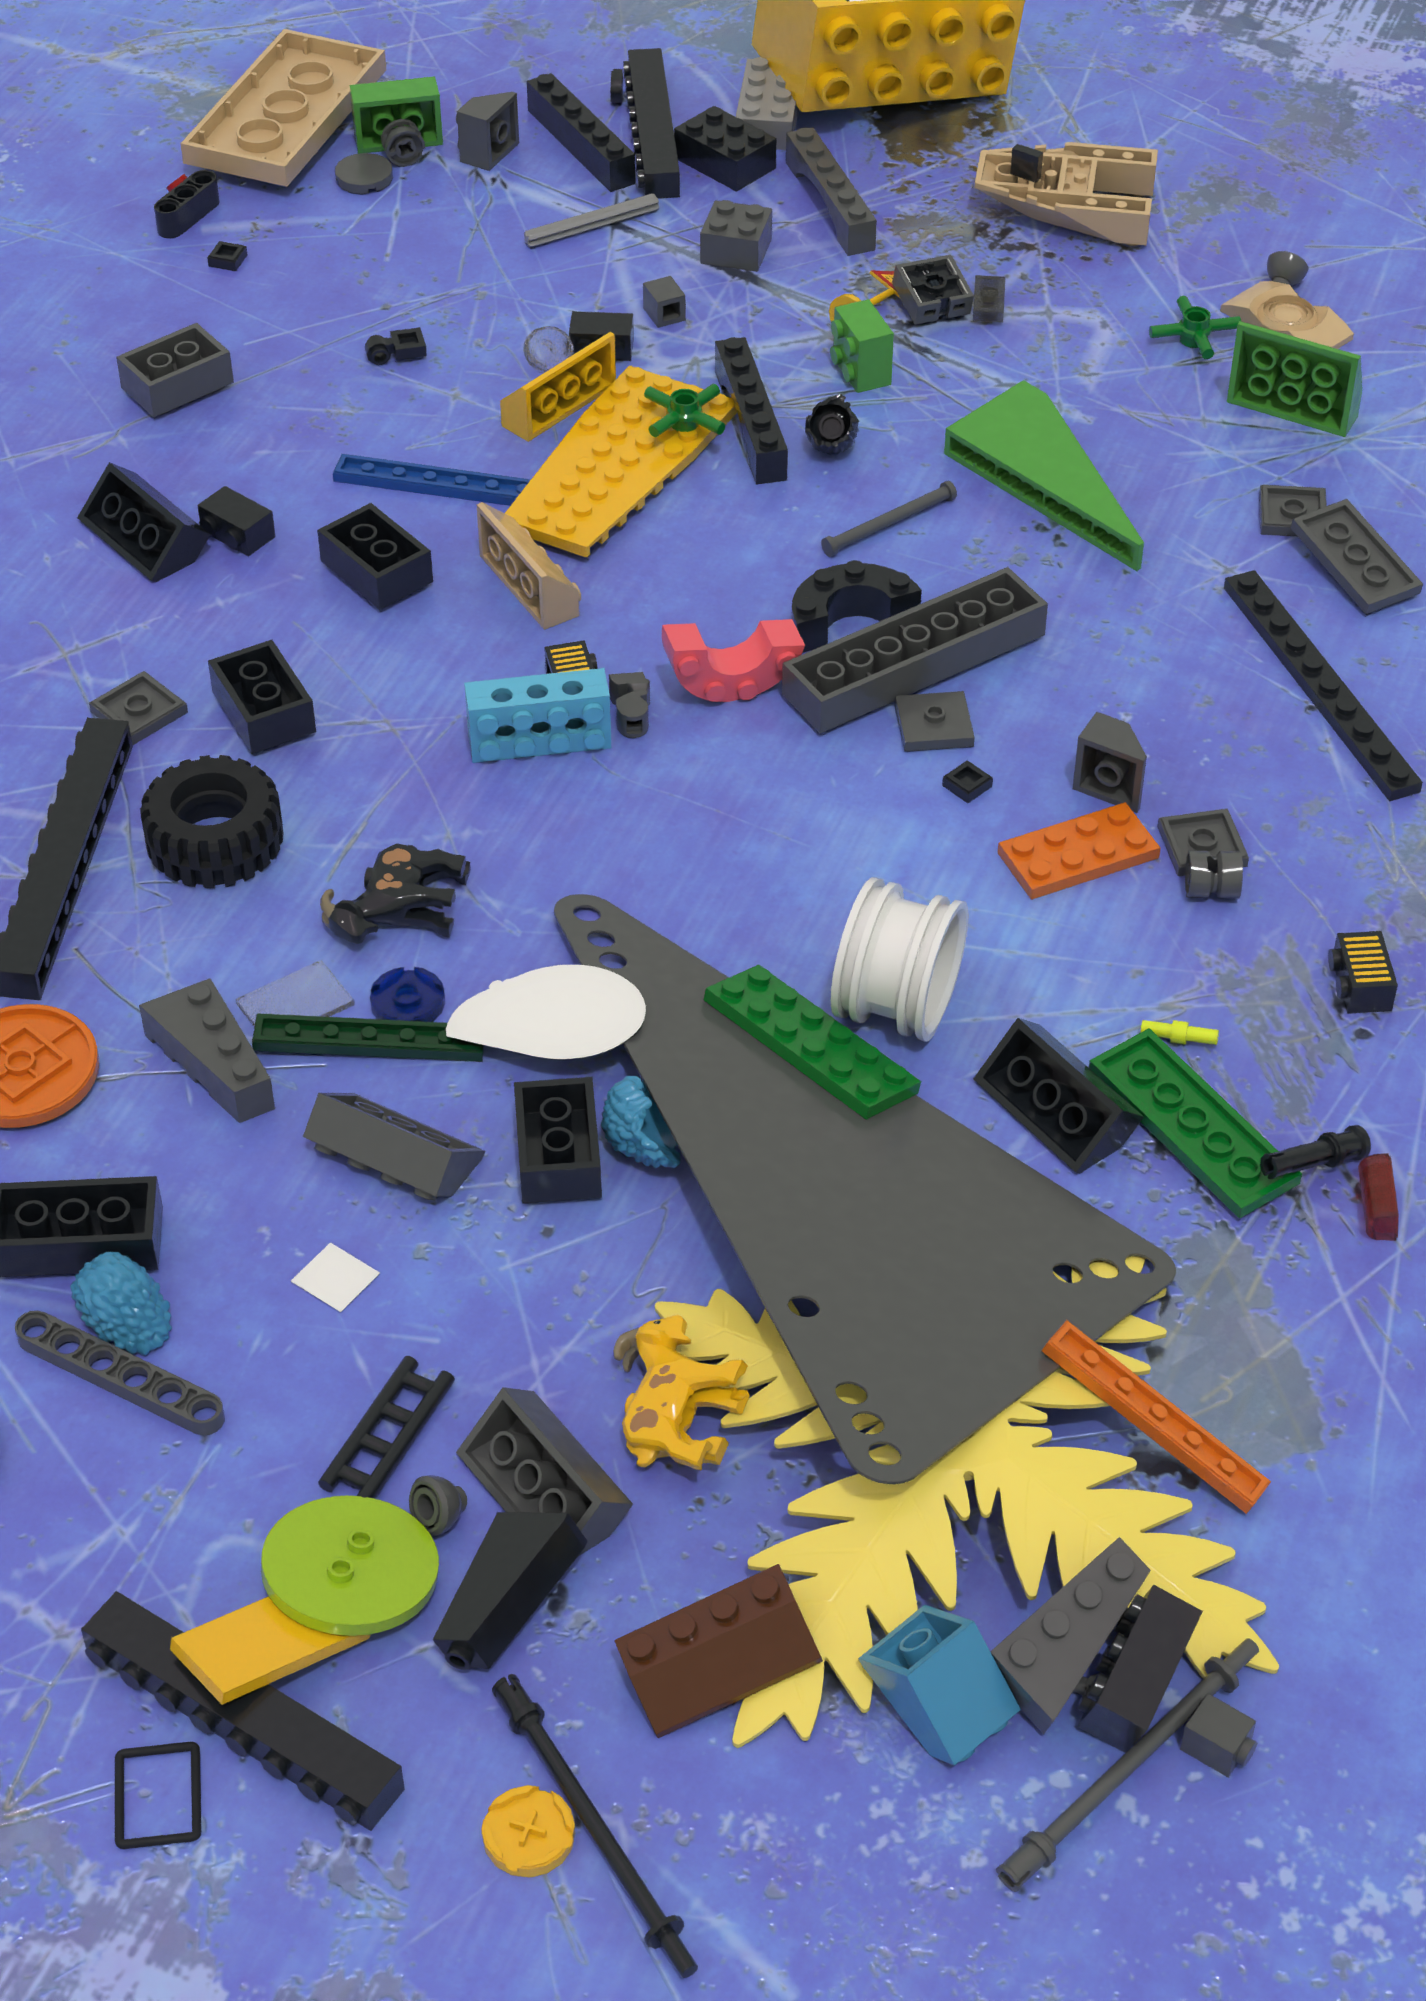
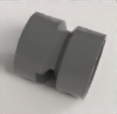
(1213, 874)

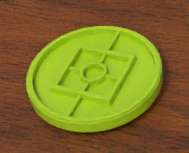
(349, 1565)

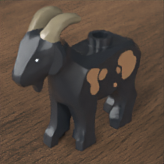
(398, 893)

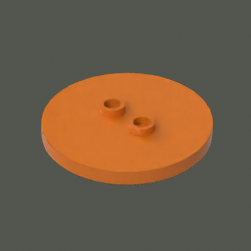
(44, 1063)

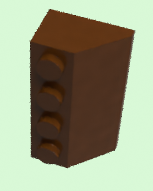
(718, 1651)

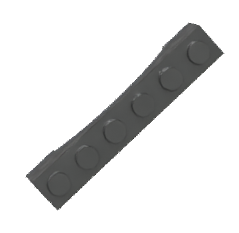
(851, 217)

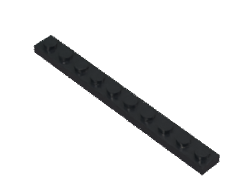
(1323, 686)

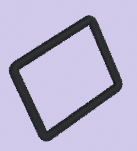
(195, 1793)

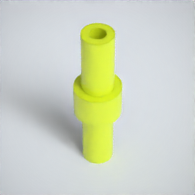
(1180, 1032)

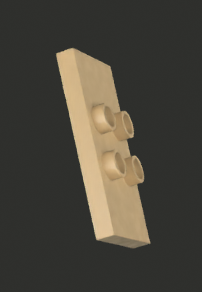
(282, 108)

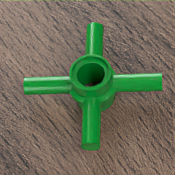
(1194, 327)
(684, 410)

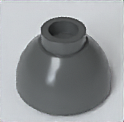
(1286, 268)
(436, 1503)

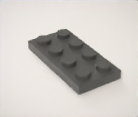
(1356, 556)

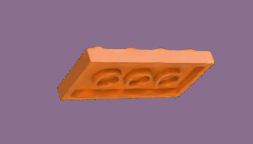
(1078, 850)

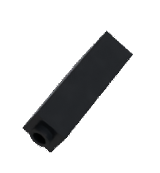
(506, 1584)

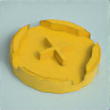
(528, 1831)

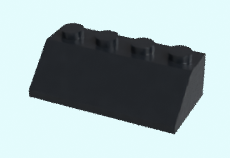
(142, 524)
(1057, 1096)

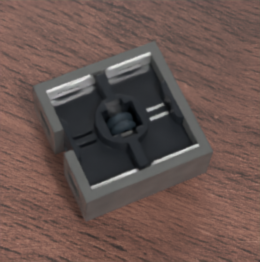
(932, 289)

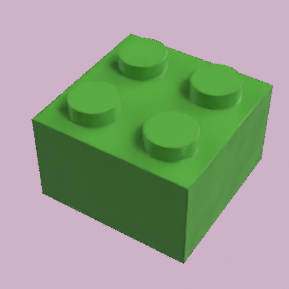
(862, 346)

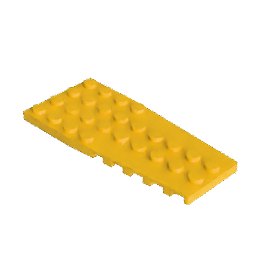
(610, 463)

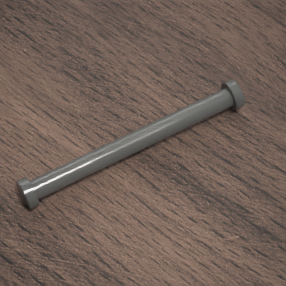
(831, 544)

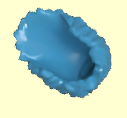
(636, 1125)
(122, 1303)

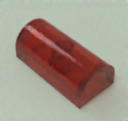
(1379, 1197)

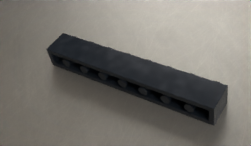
(651, 123)
(262, 1723)

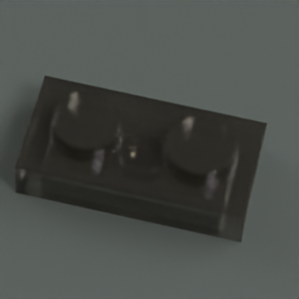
(989, 298)

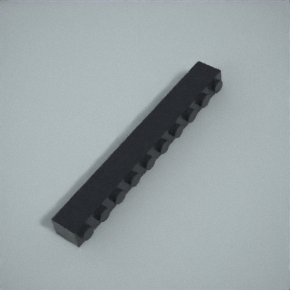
(62, 857)

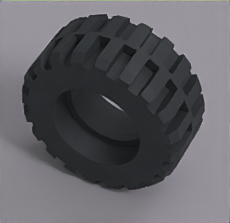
(219, 851)

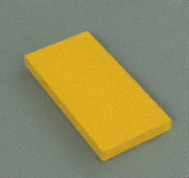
(253, 1649)

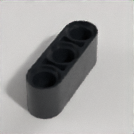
(186, 204)

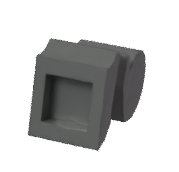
(632, 697)

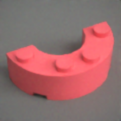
(731, 671)

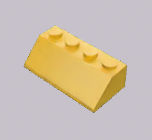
(560, 390)

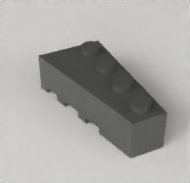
(207, 1041)
(1062, 1638)

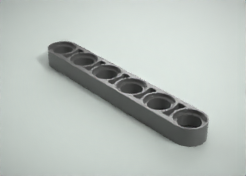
(123, 1367)

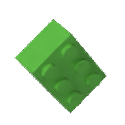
(383, 102)

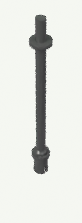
(1040, 1847)

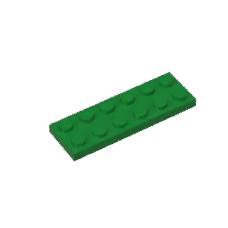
(812, 1041)
(1193, 1121)

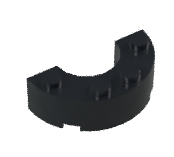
(849, 592)

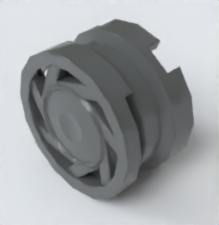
(402, 144)

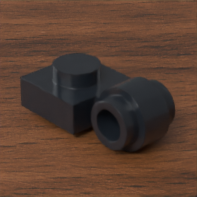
(403, 343)

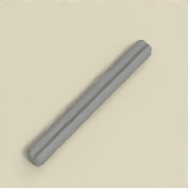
(591, 220)

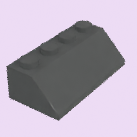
(391, 1144)
(540, 1467)

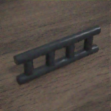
(384, 1408)

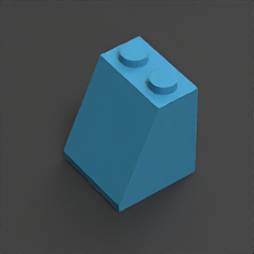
(942, 1682)

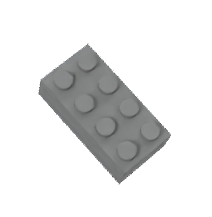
(766, 101)

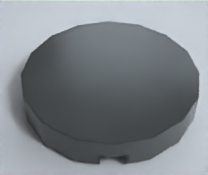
(363, 172)

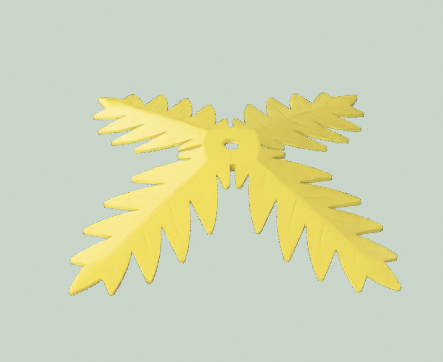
(1040, 1495)

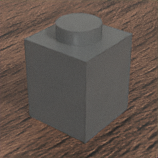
(664, 301)
(1219, 1736)

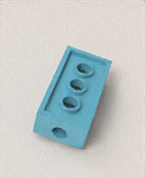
(538, 715)

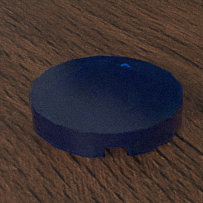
(407, 995)

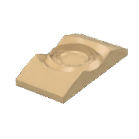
(1282, 310)

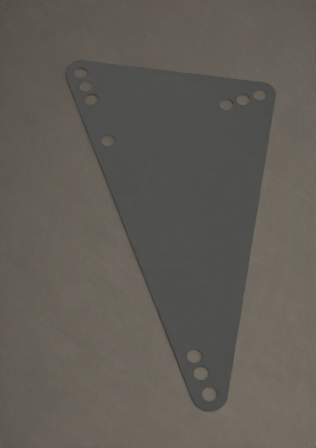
(896, 1225)

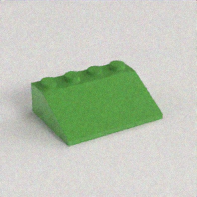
(1295, 379)

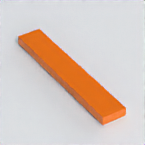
(1156, 1416)

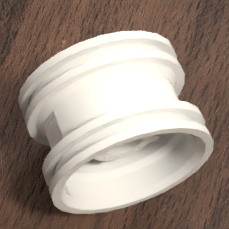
(899, 958)

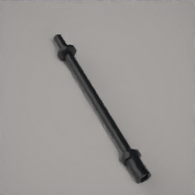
(527, 1719)

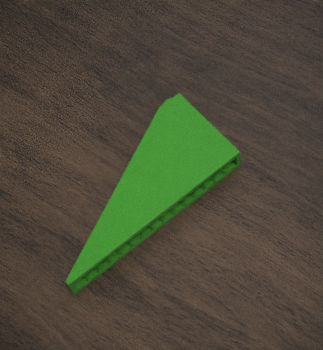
(1034, 456)

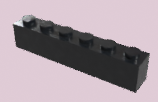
(581, 132)

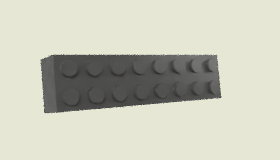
(913, 649)

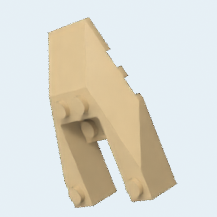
(1067, 186)

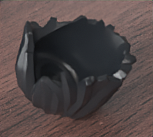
(832, 425)

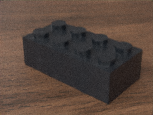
(71, 1222)

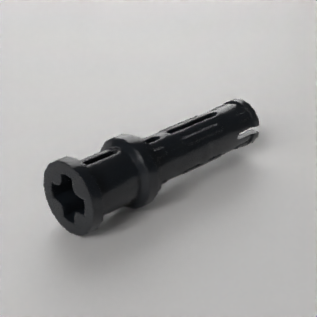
(1328, 1150)

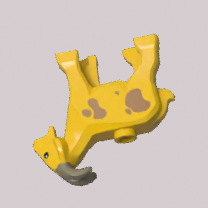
(671, 1393)

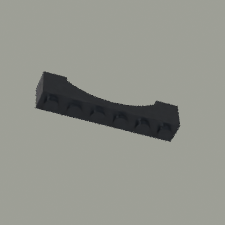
(760, 428)

